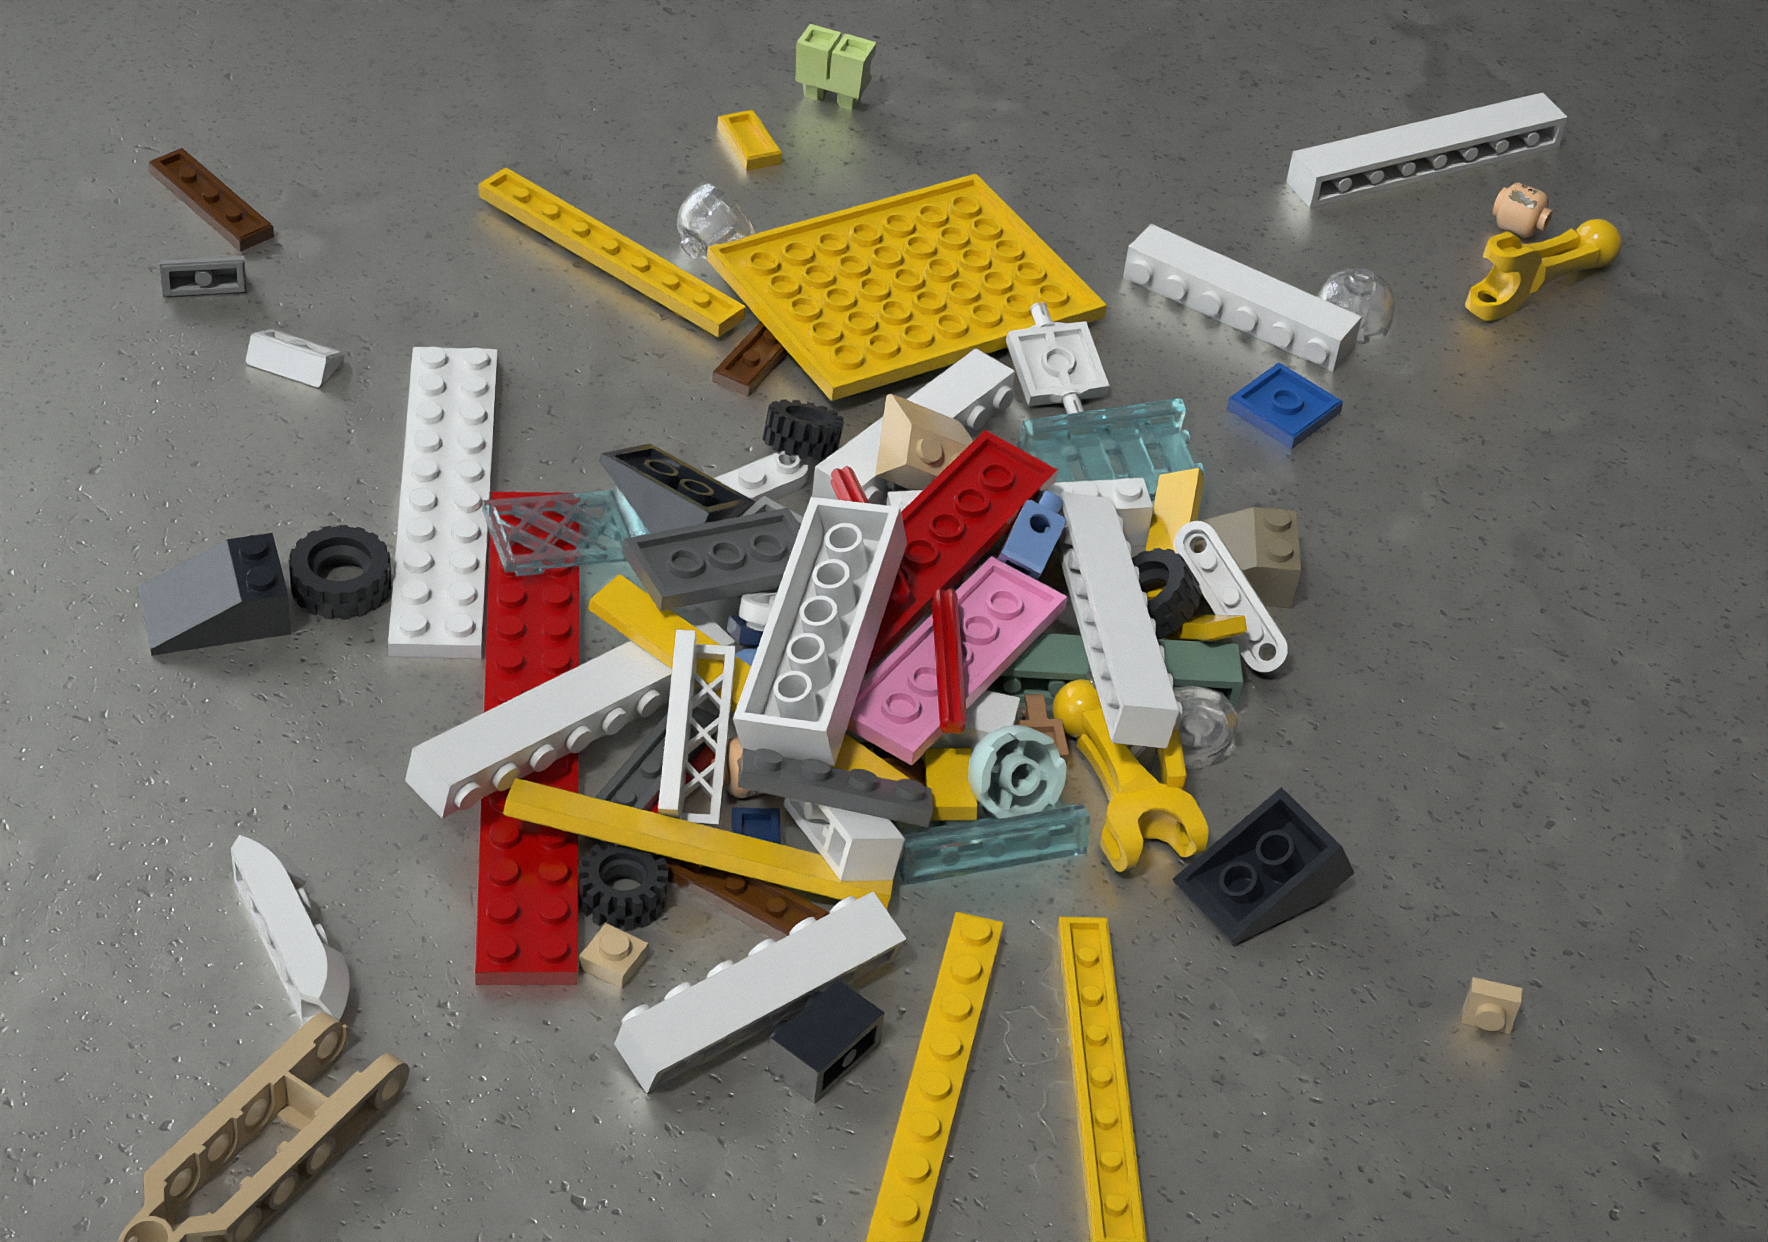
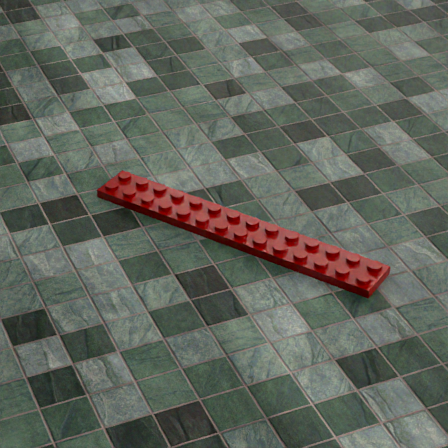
(524, 867)

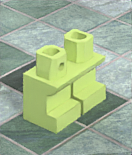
(833, 64)

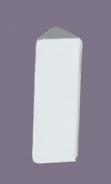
(292, 357)

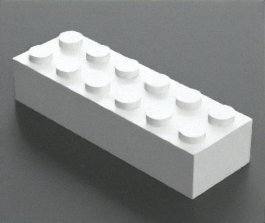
(821, 630)

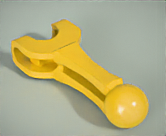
(1529, 267)
(1137, 801)

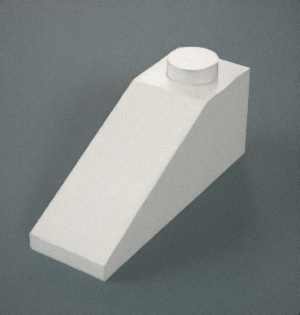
(850, 842)

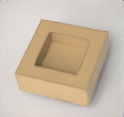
(613, 955)
(1491, 1005)

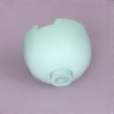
(1016, 771)

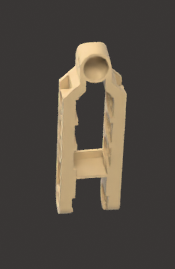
(273, 1090)

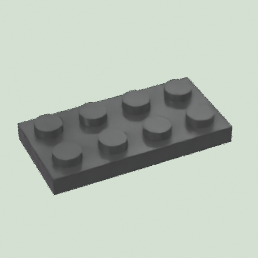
(713, 558)

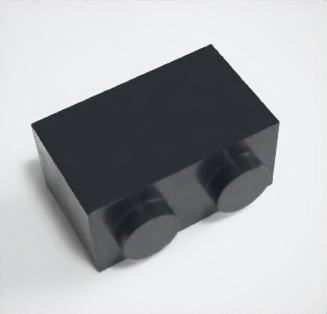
(825, 1040)

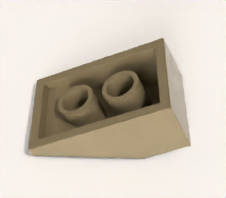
(1265, 549)

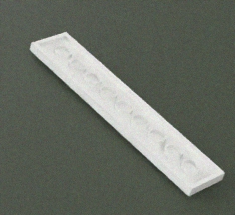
(441, 517)

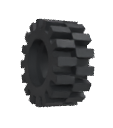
(802, 429)
(622, 905)

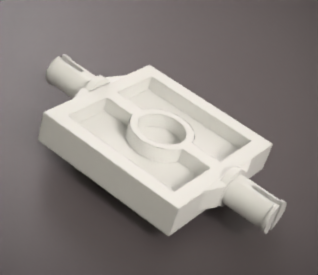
(1056, 362)

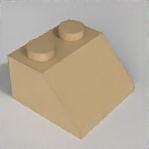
(917, 443)

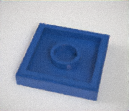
(1285, 405)

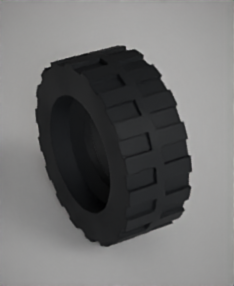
(1181, 589)
(345, 597)

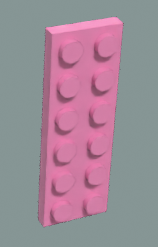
(997, 620)

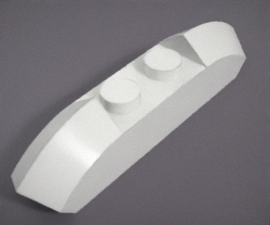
(280, 909)

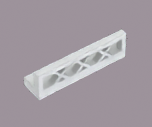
(679, 726)

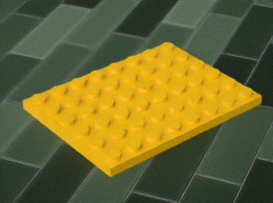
(901, 284)

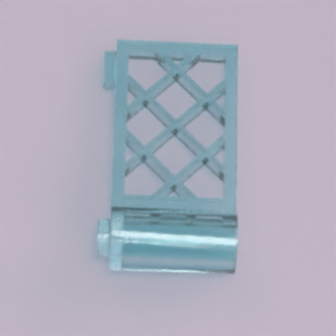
(618, 524)

